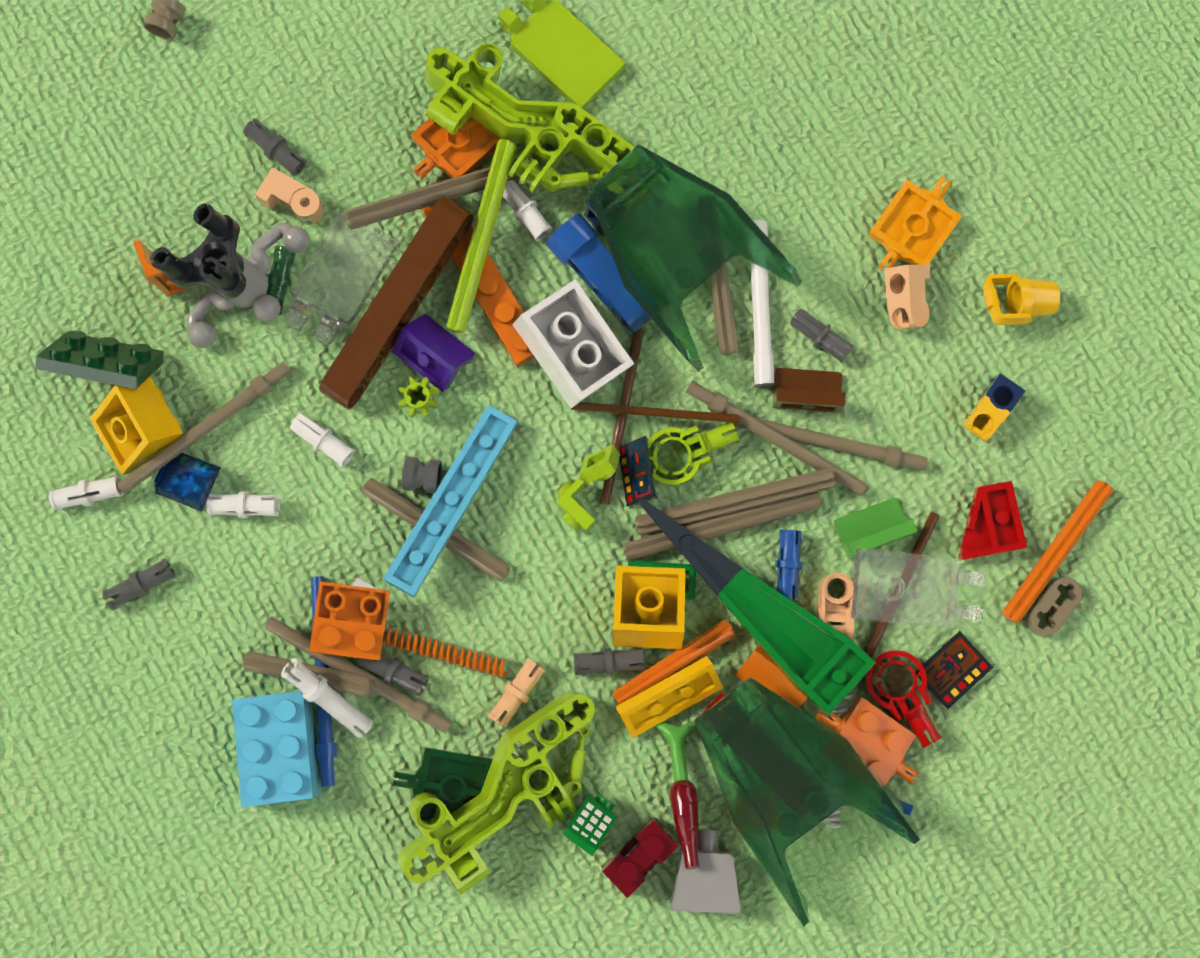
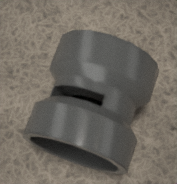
(417, 474)

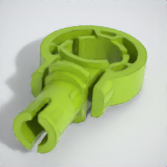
(709, 441)

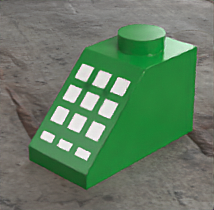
(591, 823)

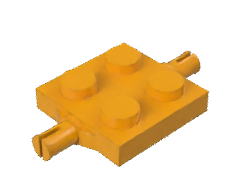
(915, 224)

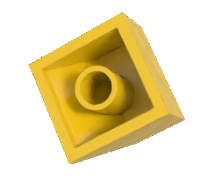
(135, 424)
(649, 607)

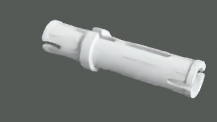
(317, 689)

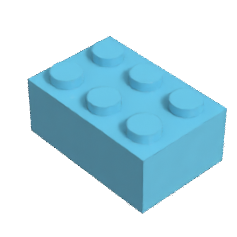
(275, 749)

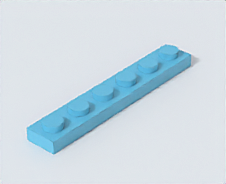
(450, 501)

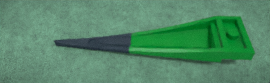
(804, 648)

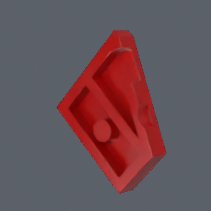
(992, 523)

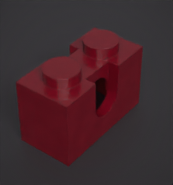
(630, 871)

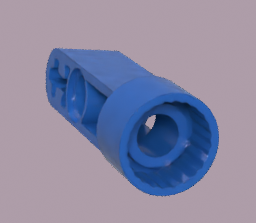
(577, 245)

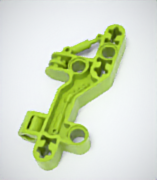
(471, 91)
(505, 786)

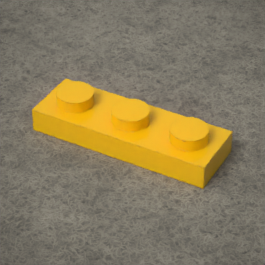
(669, 697)

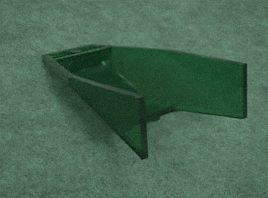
(674, 234)
(787, 776)

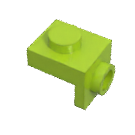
(574, 514)

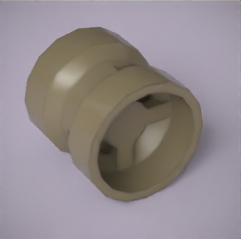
(163, 18)

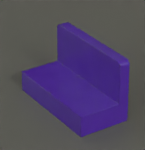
(432, 351)

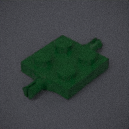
(447, 775)

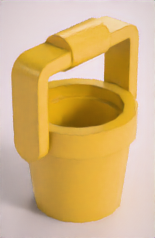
(1024, 298)

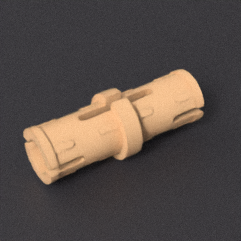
(516, 693)

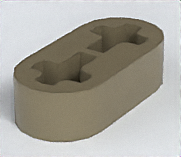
(1047, 601)

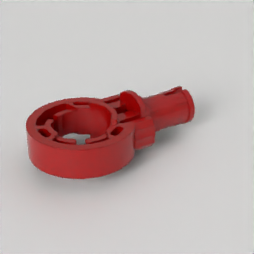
(916, 716)

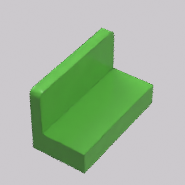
(873, 527)

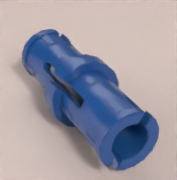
(788, 563)

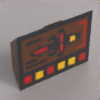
(954, 670)

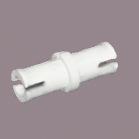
(85, 493)
(243, 505)

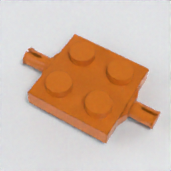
(453, 153)
(875, 737)

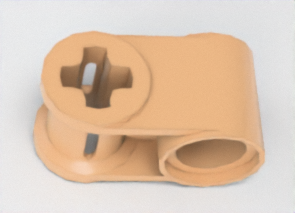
(833, 609)

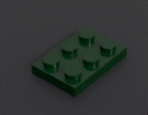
(100, 359)

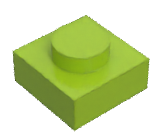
(600, 464)

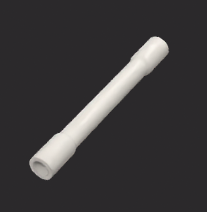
(763, 357)

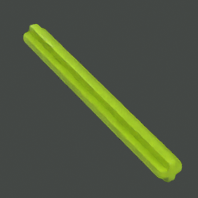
(481, 236)

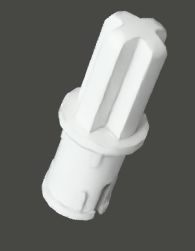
(526, 210)
(322, 439)

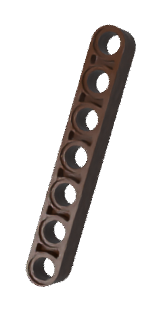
(396, 302)

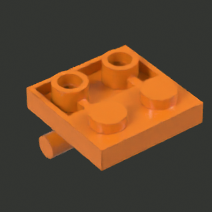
(349, 621)

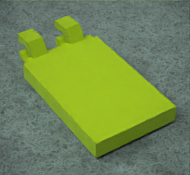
(562, 50)

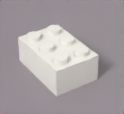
(572, 343)

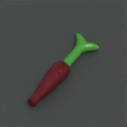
(683, 793)

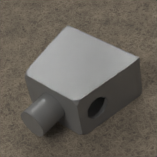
(711, 885)

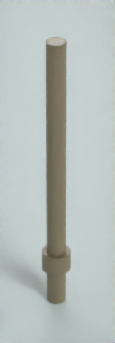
(258, 386)
(719, 404)
(890, 456)
(417, 709)

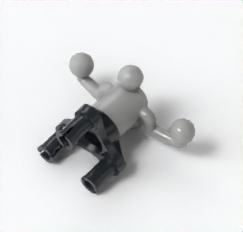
(226, 271)

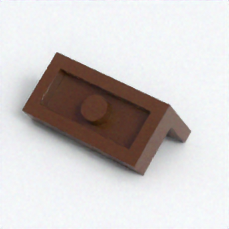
(808, 390)

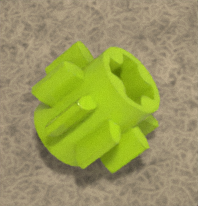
(417, 388)

